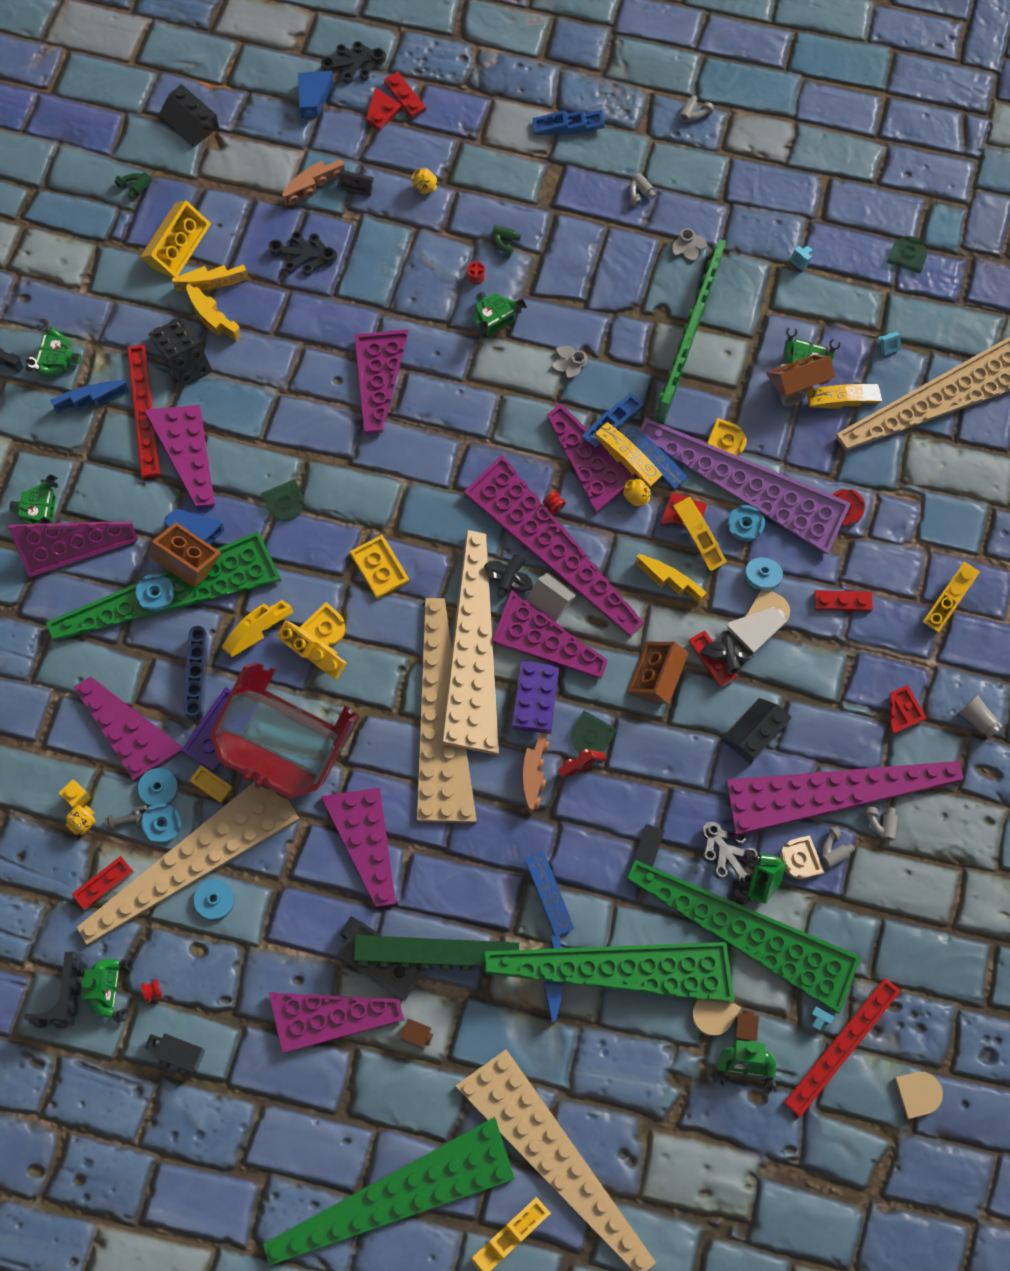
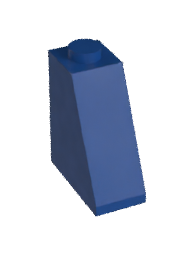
(313, 92)
(201, 526)

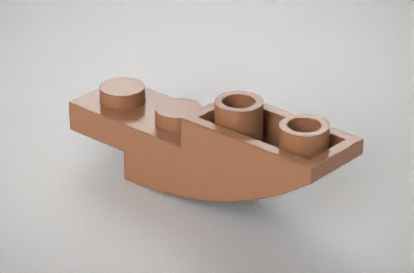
(306, 182)
(532, 778)

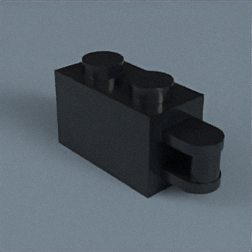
(176, 1053)

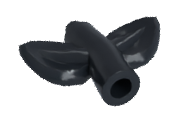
(509, 575)
(728, 651)

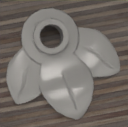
(688, 247)
(567, 362)

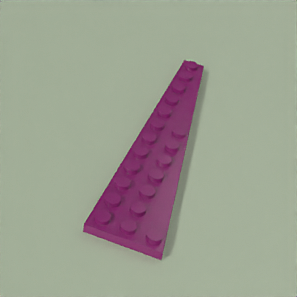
(524, 517)
(788, 798)

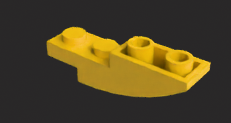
(207, 311)
(700, 533)
(951, 597)
(250, 629)
(312, 649)

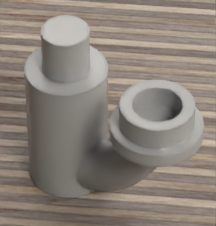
(687, 112)
(644, 187)
(888, 830)
(835, 856)

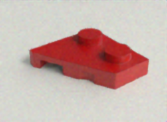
(382, 110)
(670, 515)
(904, 710)
(581, 763)

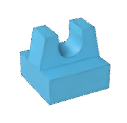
(801, 257)
(890, 343)
(821, 1017)

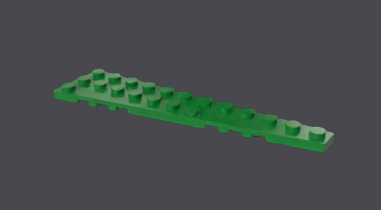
(669, 390)
(239, 568)
(791, 954)
(672, 970)
(441, 1176)

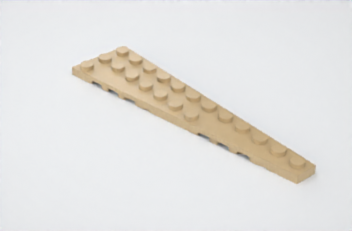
(963, 386)
(471, 696)
(444, 771)
(223, 837)
(529, 1126)

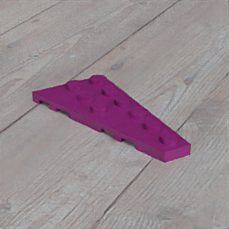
(378, 368)
(185, 445)
(595, 468)
(60, 544)
(538, 636)
(132, 736)
(363, 832)
(323, 1018)

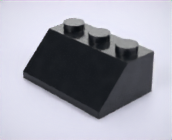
(188, 116)
(757, 729)

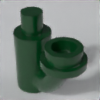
(138, 186)
(505, 234)

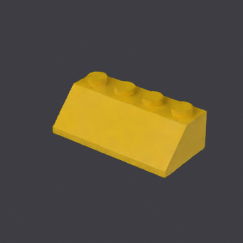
(175, 239)

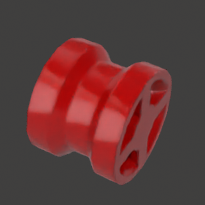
(479, 270)
(554, 502)
(151, 991)

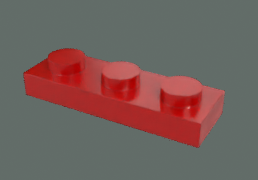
(404, 95)
(843, 601)
(715, 667)
(102, 883)

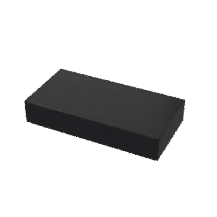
(649, 845)

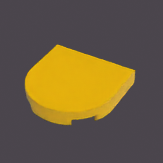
(728, 437)
(326, 625)

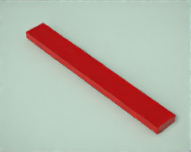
(143, 400)
(841, 1047)

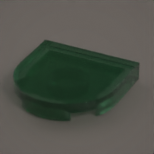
(908, 254)
(284, 501)
(591, 733)

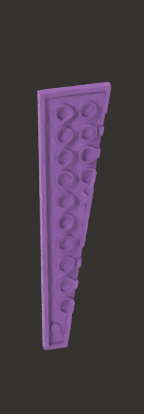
(790, 503)

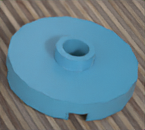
(749, 515)
(763, 574)
(151, 584)
(167, 791)
(163, 812)
(219, 908)

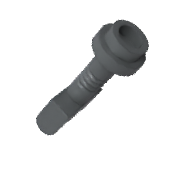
(110, 822)

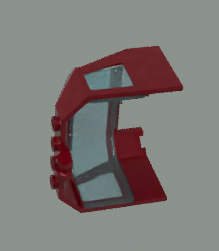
(276, 739)

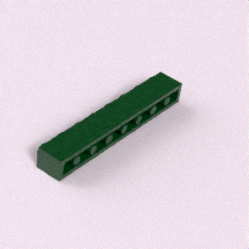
(425, 952)

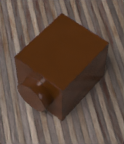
(746, 1026)
(416, 1034)

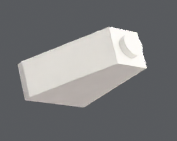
(757, 628)

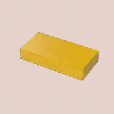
(211, 784)

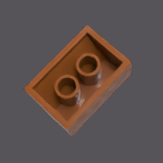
(802, 374)
(184, 554)
(658, 671)

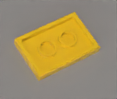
(379, 567)

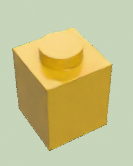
(74, 794)

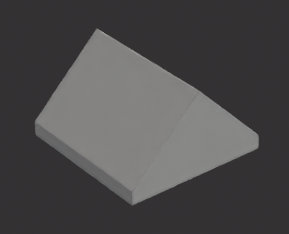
(551, 596)

